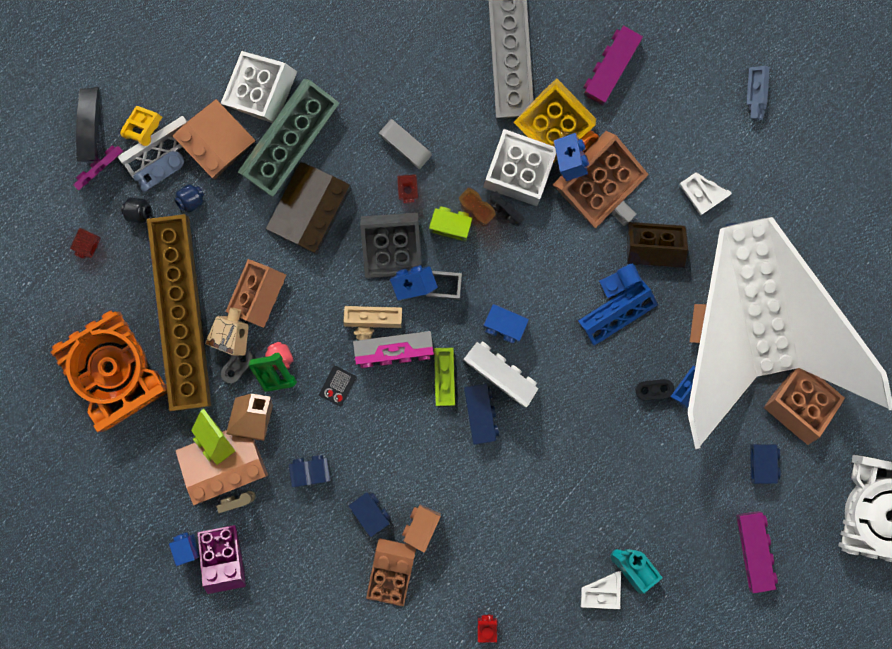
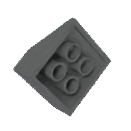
(390, 243)

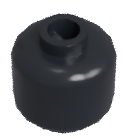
(136, 210)

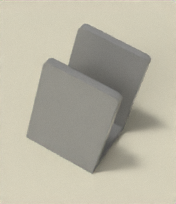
(446, 296)

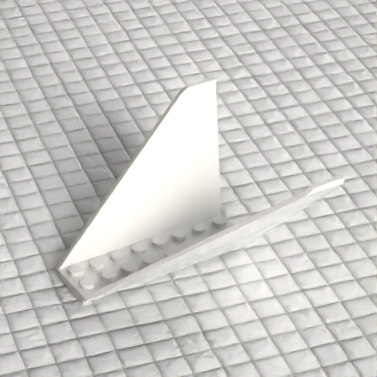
(770, 318)

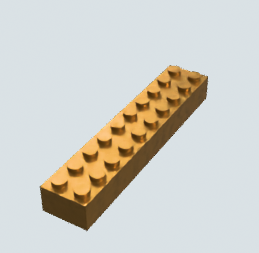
(179, 312)

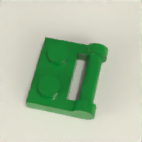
(267, 375)

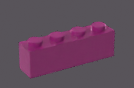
(613, 65)
(756, 552)

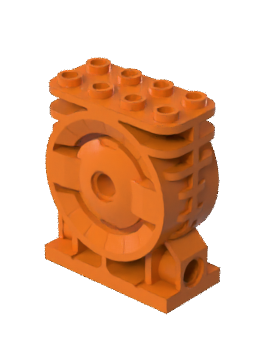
(73, 357)

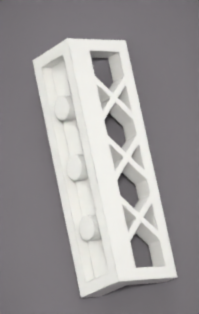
(156, 139)

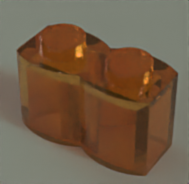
(481, 210)

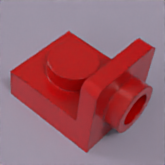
(487, 629)

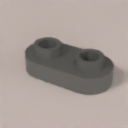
(237, 366)

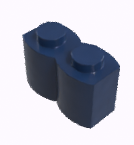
(309, 472)

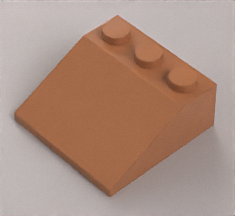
(214, 138)
(804, 404)

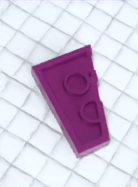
(97, 166)

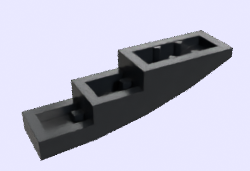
(88, 124)

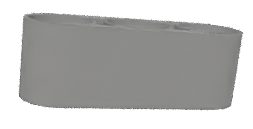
(405, 144)

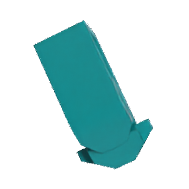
(640, 575)

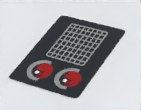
(337, 385)

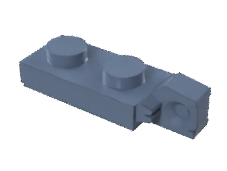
(758, 91)

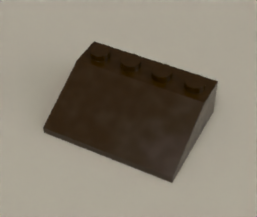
(308, 207)

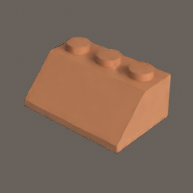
(256, 292)

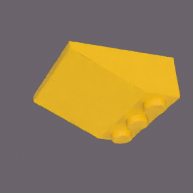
(555, 115)

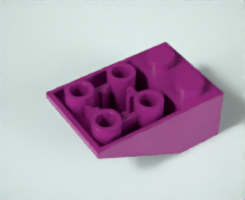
(221, 560)

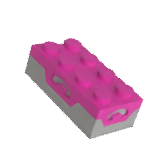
(393, 348)

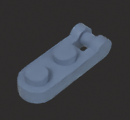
(159, 169)

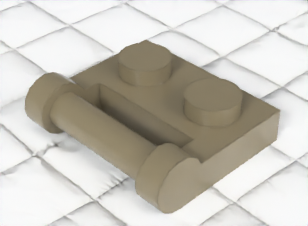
(232, 503)

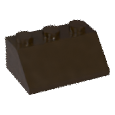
(656, 244)

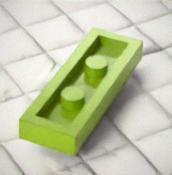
(444, 376)

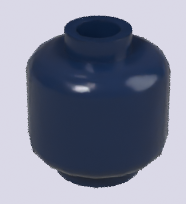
(189, 198)

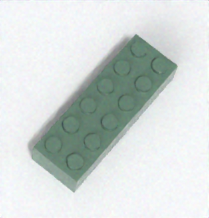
(288, 137)

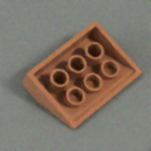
(610, 179)
(209, 480)

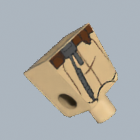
(229, 333)

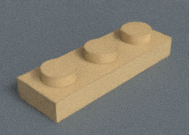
(373, 317)

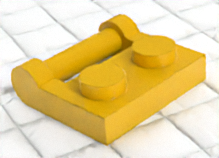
(142, 119)

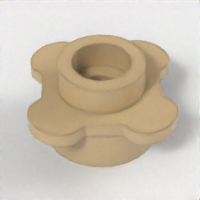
(363, 333)

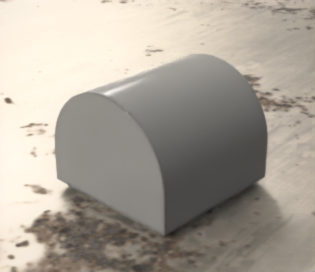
(623, 213)

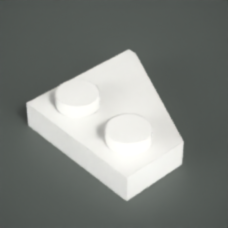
(703, 193)
(602, 593)

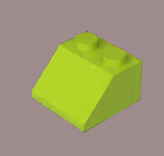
(450, 224)
(211, 438)

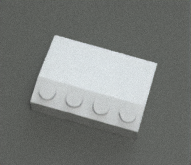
(500, 374)

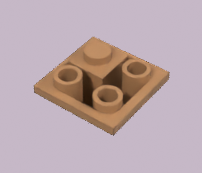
(250, 416)

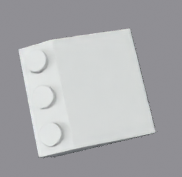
(259, 86)
(520, 167)

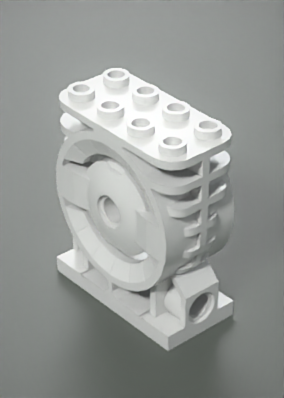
(857, 535)

